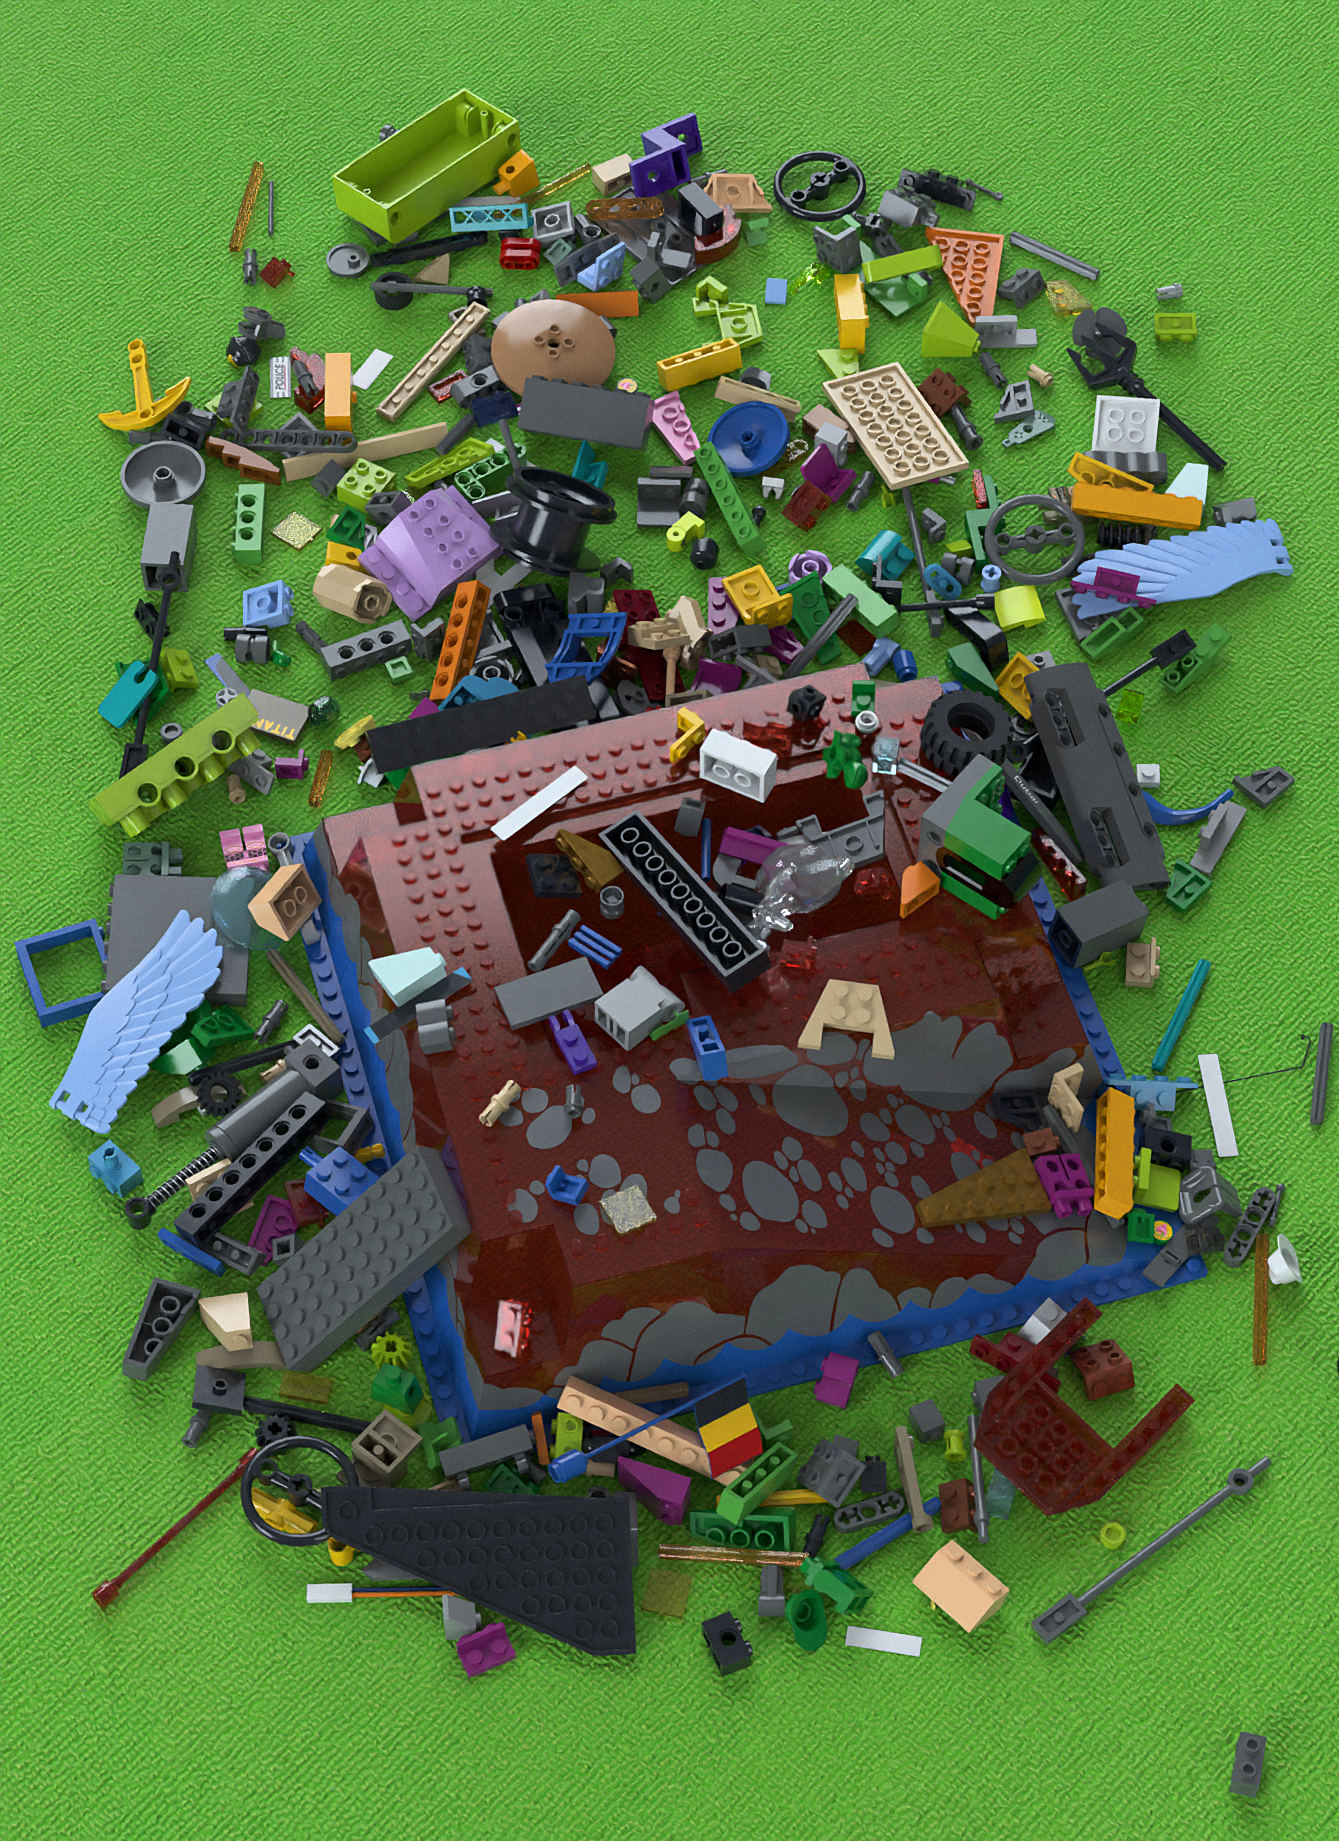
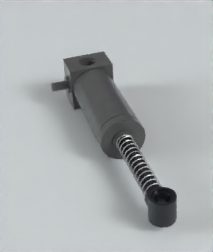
(306, 1070)

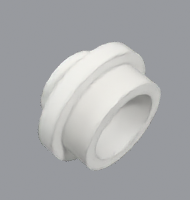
(867, 717)

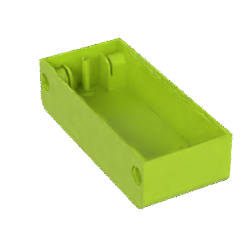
(427, 166)

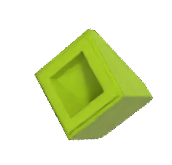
(961, 548)

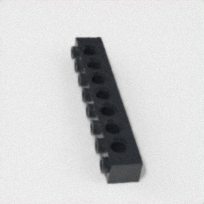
(252, 1170)

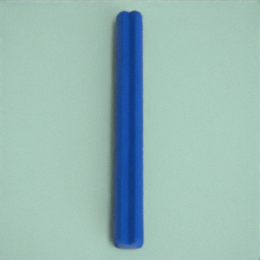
(884, 1536)

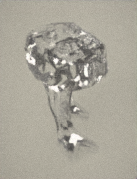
(795, 881)

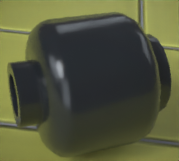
(704, 553)

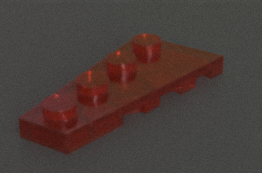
(1061, 868)

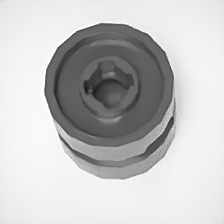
(695, 497)
(950, 563)
(252, 648)

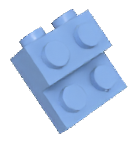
(268, 605)

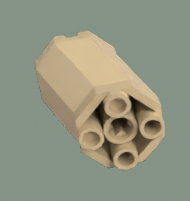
(351, 593)
(690, 622)

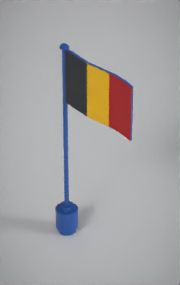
(722, 1422)

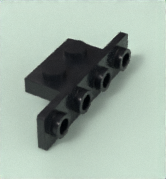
(939, 187)

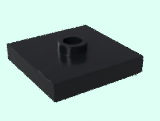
(218, 1390)

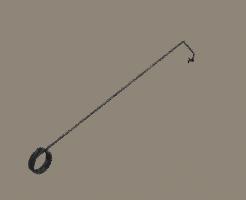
(1302, 1038)

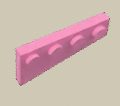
(675, 427)

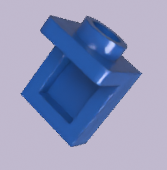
(566, 1187)

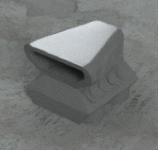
(586, 594)

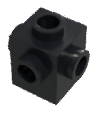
(805, 703)

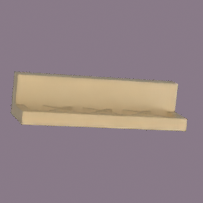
(739, 392)

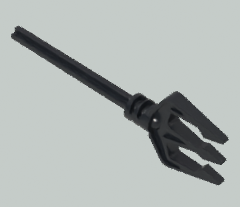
(1120, 371)

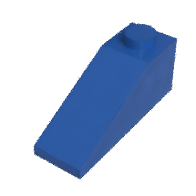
(707, 1048)

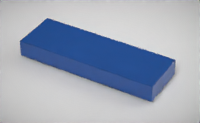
(191, 1252)

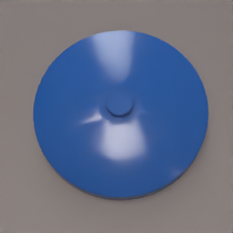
(750, 437)

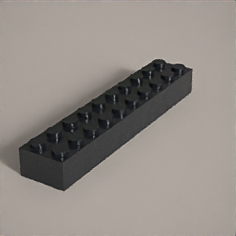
(480, 724)
(685, 901)

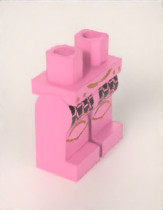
(255, 852)

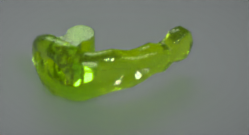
(814, 271)

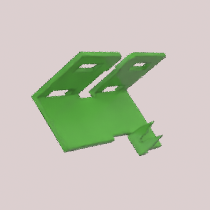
(673, 1024)

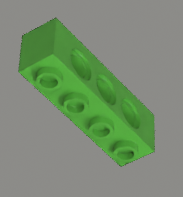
(250, 524)

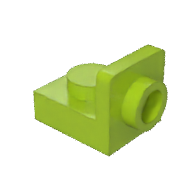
(713, 289)

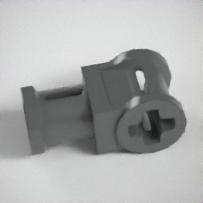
(873, 224)

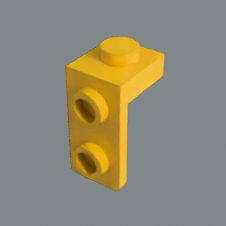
(695, 733)

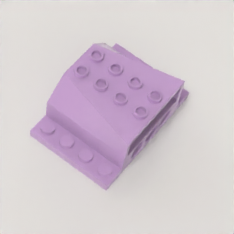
(430, 551)

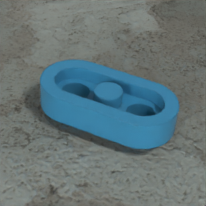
(941, 581)

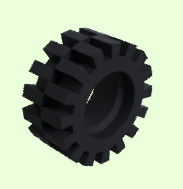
(228, 1084)

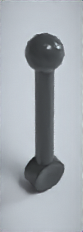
(998, 196)
(1280, 1189)

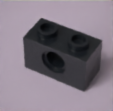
(1167, 1147)
(727, 1658)

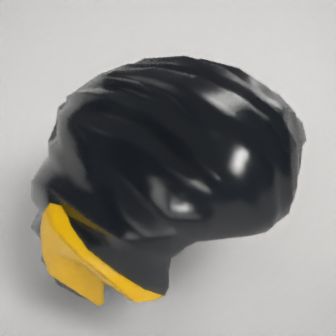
(242, 351)

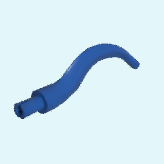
(1168, 816)

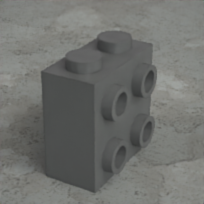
(739, 641)

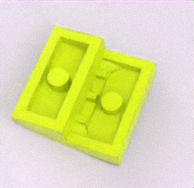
(1018, 607)

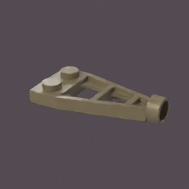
(904, 1459)

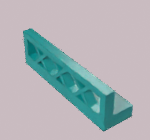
(490, 222)

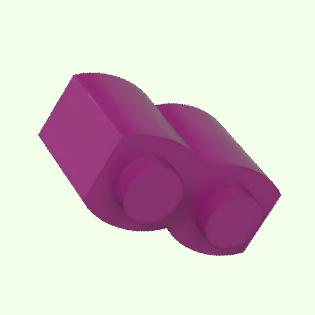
(837, 1380)

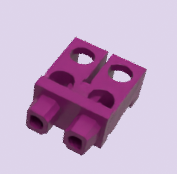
(1065, 1184)

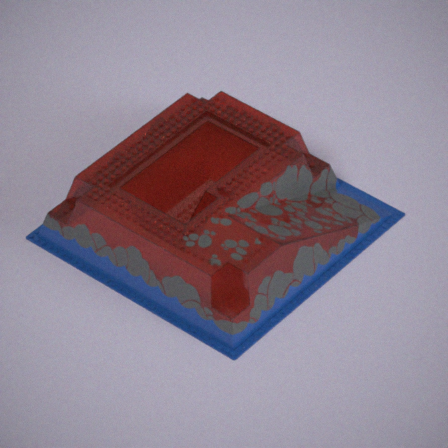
(770, 1188)

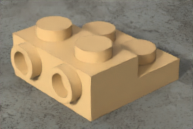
(656, 634)

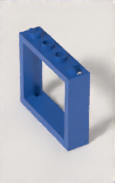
(53, 939)

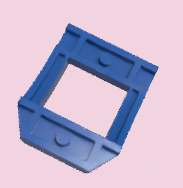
(586, 626)

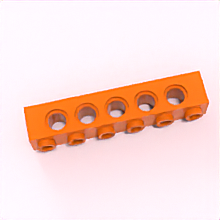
(460, 638)

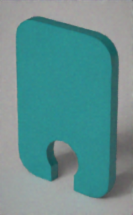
(127, 695)

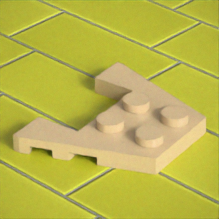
(850, 1008)

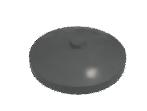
(163, 474)

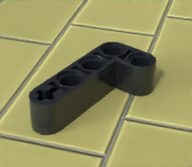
(982, 633)

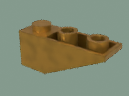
(594, 862)

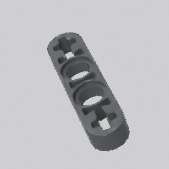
(1249, 1227)

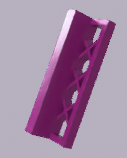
(747, 846)

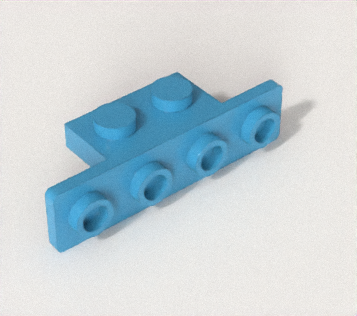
(1157, 1091)

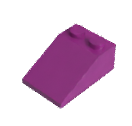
(658, 1490)

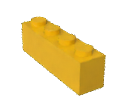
(699, 364)

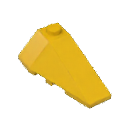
(1097, 473)

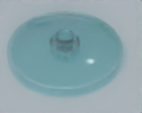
(230, 910)

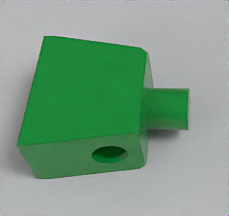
(393, 1389)

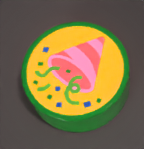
(1162, 1232)

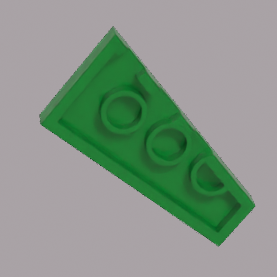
(811, 612)

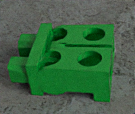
(837, 1583)

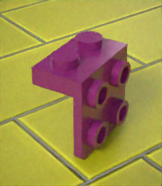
(823, 472)

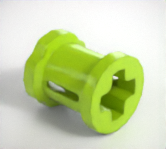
(954, 1445)

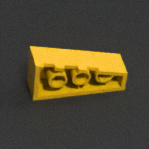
(850, 311)

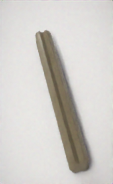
(306, 997)

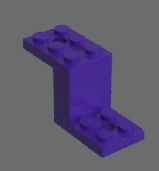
(666, 156)

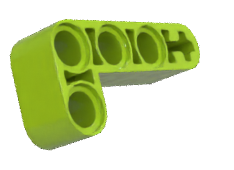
(903, 264)

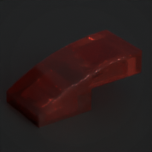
(761, 726)

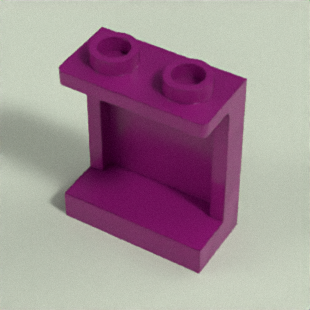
(717, 677)

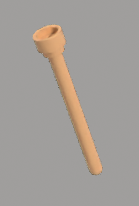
(671, 656)

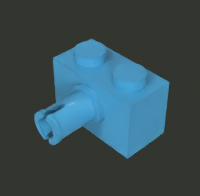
(115, 1169)

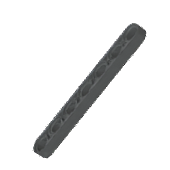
(297, 443)

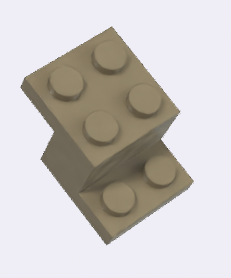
(382, 1452)

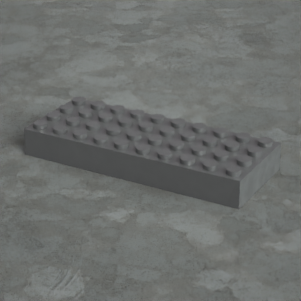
(363, 1259)

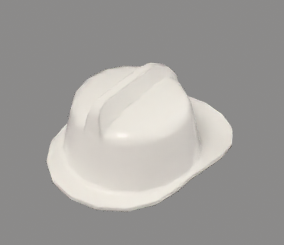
(1284, 1263)

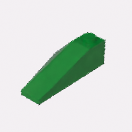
(763, 1529)

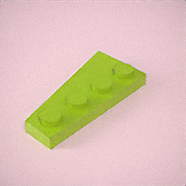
(456, 459)

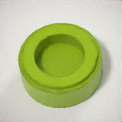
(1112, 1535)

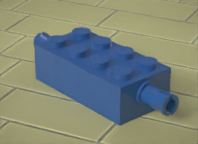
(336, 1178)

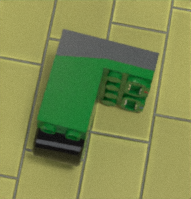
(976, 848)

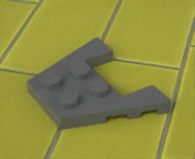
(859, 840)

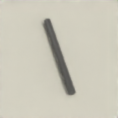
(271, 208)

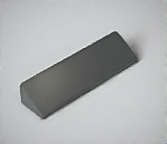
(233, 1252)

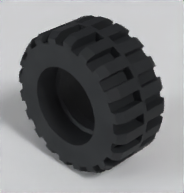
(970, 712)

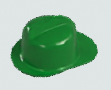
(807, 1618)

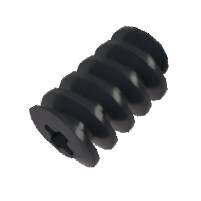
(1117, 535)

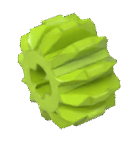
(390, 1344)

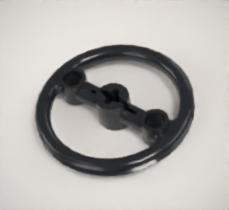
(819, 186)
(298, 1487)

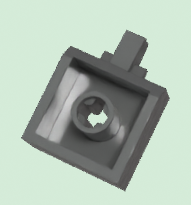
(908, 207)

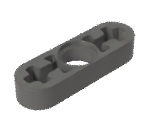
(888, 1513)

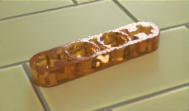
(624, 211)

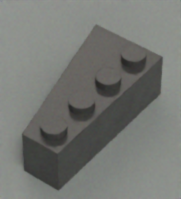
(159, 1324)

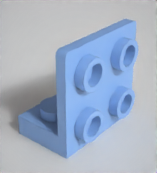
(605, 270)

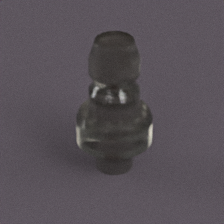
(420, 695)

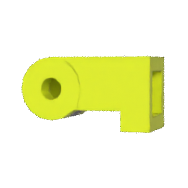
(683, 531)

